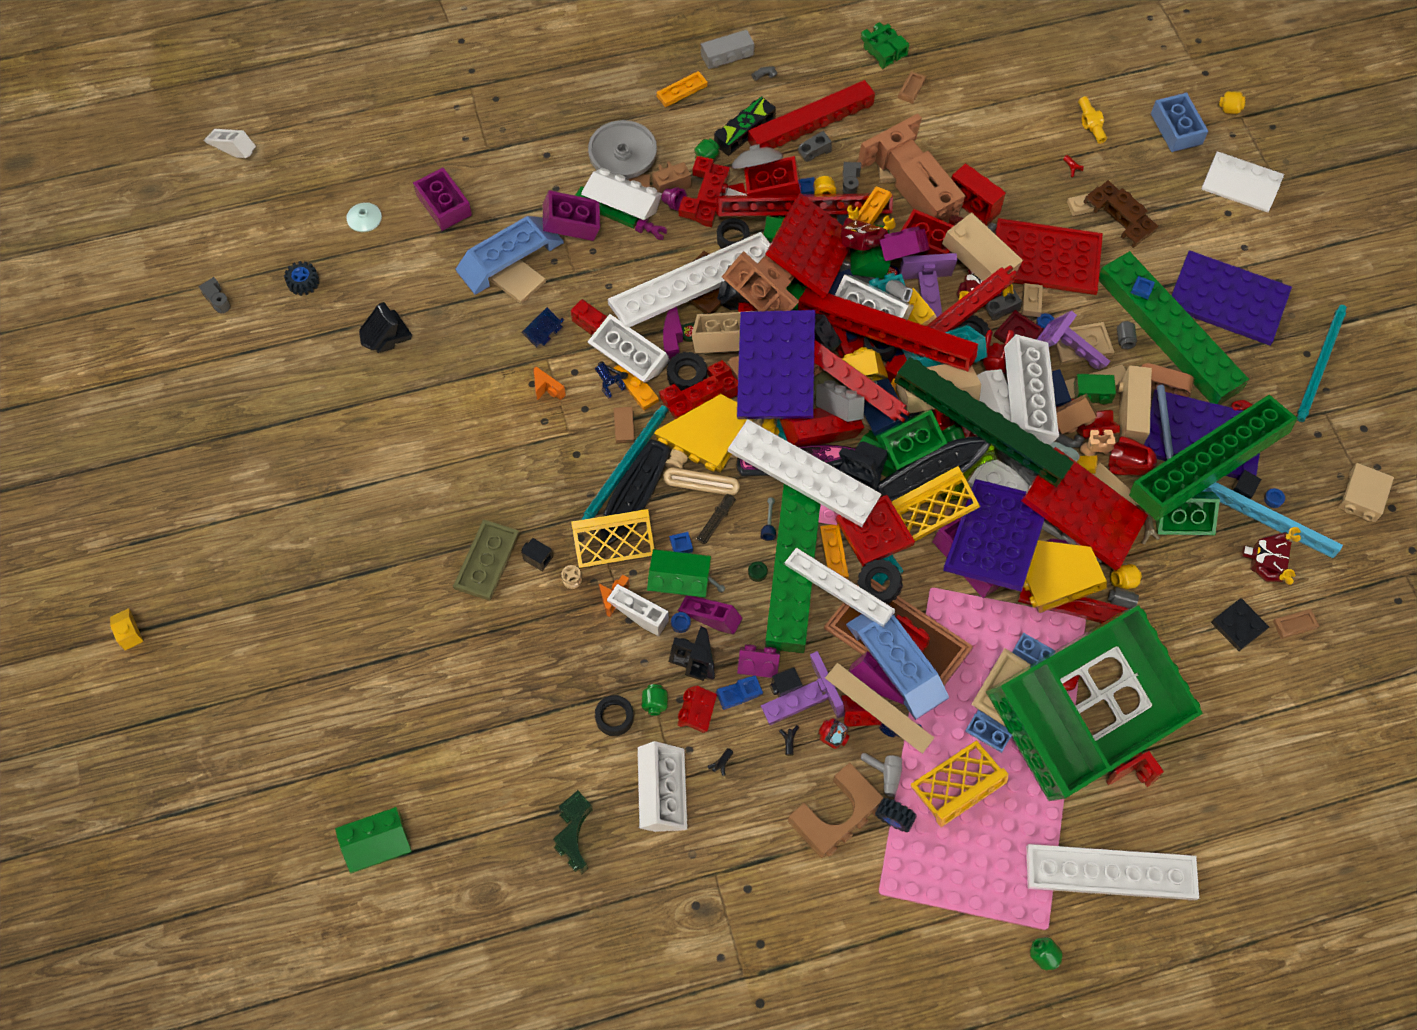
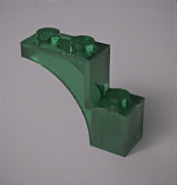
(575, 811)

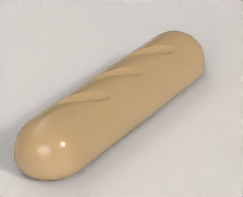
(701, 481)

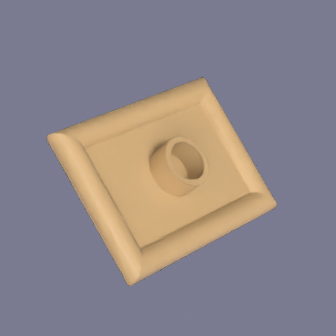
(1005, 667)

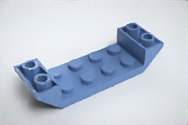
(504, 250)
(902, 663)
(985, 727)

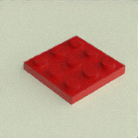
(880, 534)

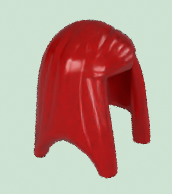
(996, 353)
(1131, 458)

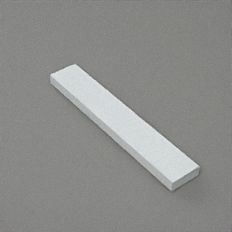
(840, 587)

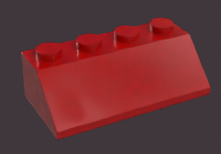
(820, 429)

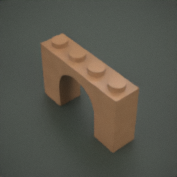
(825, 837)

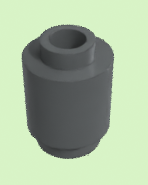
(1127, 335)
(1123, 597)

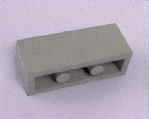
(727, 49)
(840, 401)

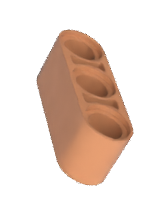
(1173, 381)

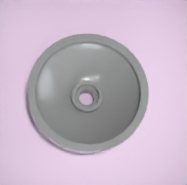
(756, 156)

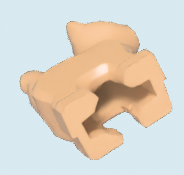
(1098, 443)

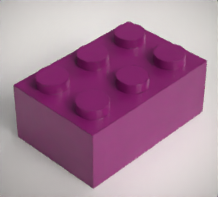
(442, 199)
(571, 215)
(904, 243)

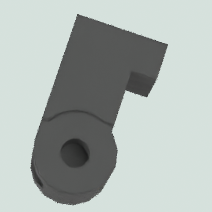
(815, 146)
(850, 172)
(218, 300)
(1003, 305)

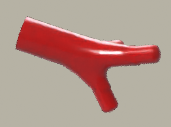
(1073, 165)

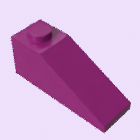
(712, 613)
(872, 675)

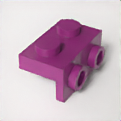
(758, 661)

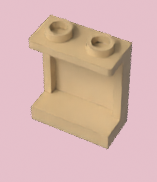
(1366, 492)

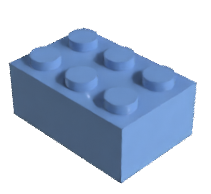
(1179, 122)

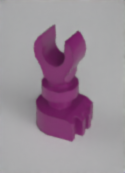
(643, 224)

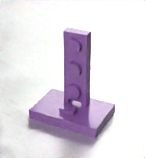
(927, 269)
(1059, 329)
(805, 696)

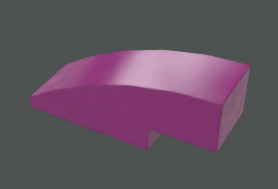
(672, 333)

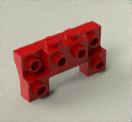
(713, 184)
(719, 382)

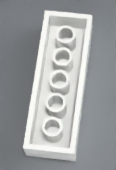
(1031, 387)

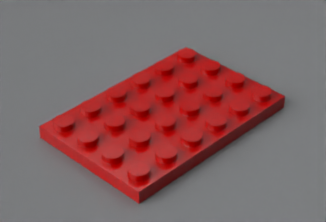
(809, 245)
(1054, 255)
(1088, 513)

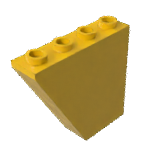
(705, 432)
(1062, 574)

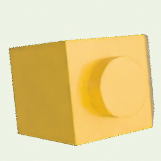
(125, 629)

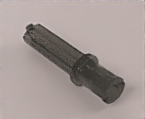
(720, 512)

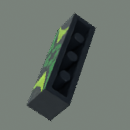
(735, 132)

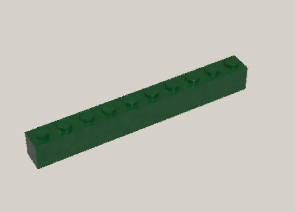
(983, 421)

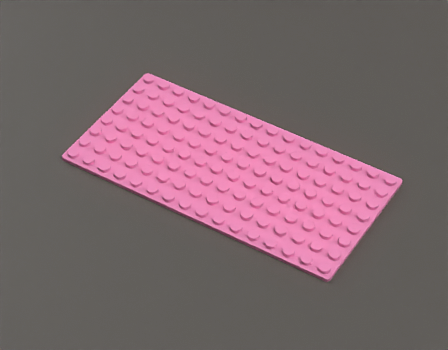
(981, 855)

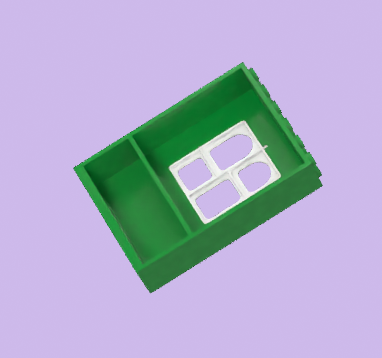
(1050, 726)

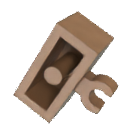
(671, 177)
(1075, 413)

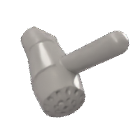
(899, 290)
(891, 770)

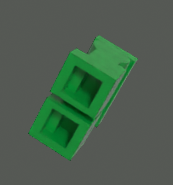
(884, 44)

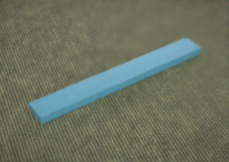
(1274, 520)

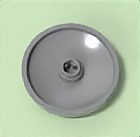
(623, 148)

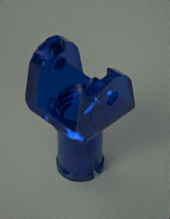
(608, 379)

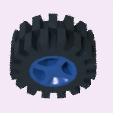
(295, 276)
(895, 815)

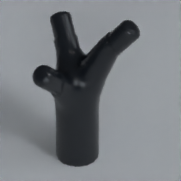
(789, 740)
(721, 762)

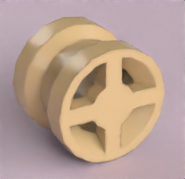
(676, 459)
(571, 572)

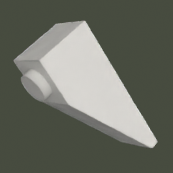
(231, 141)
(639, 609)

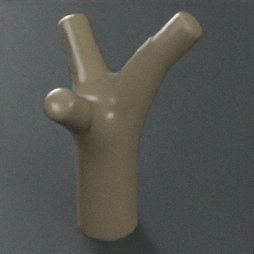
(1149, 530)

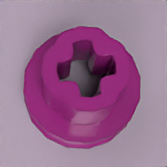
(673, 197)

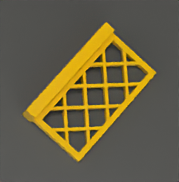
(929, 493)
(612, 521)
(973, 793)

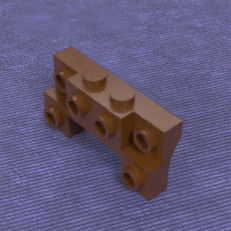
(1124, 210)

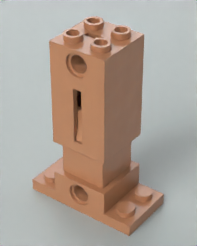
(916, 173)
(761, 283)

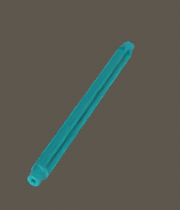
(1321, 363)
(626, 462)

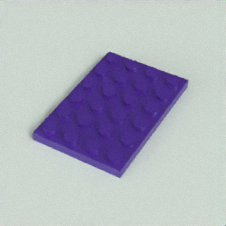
(1231, 297)
(776, 365)
(1189, 422)
(996, 538)

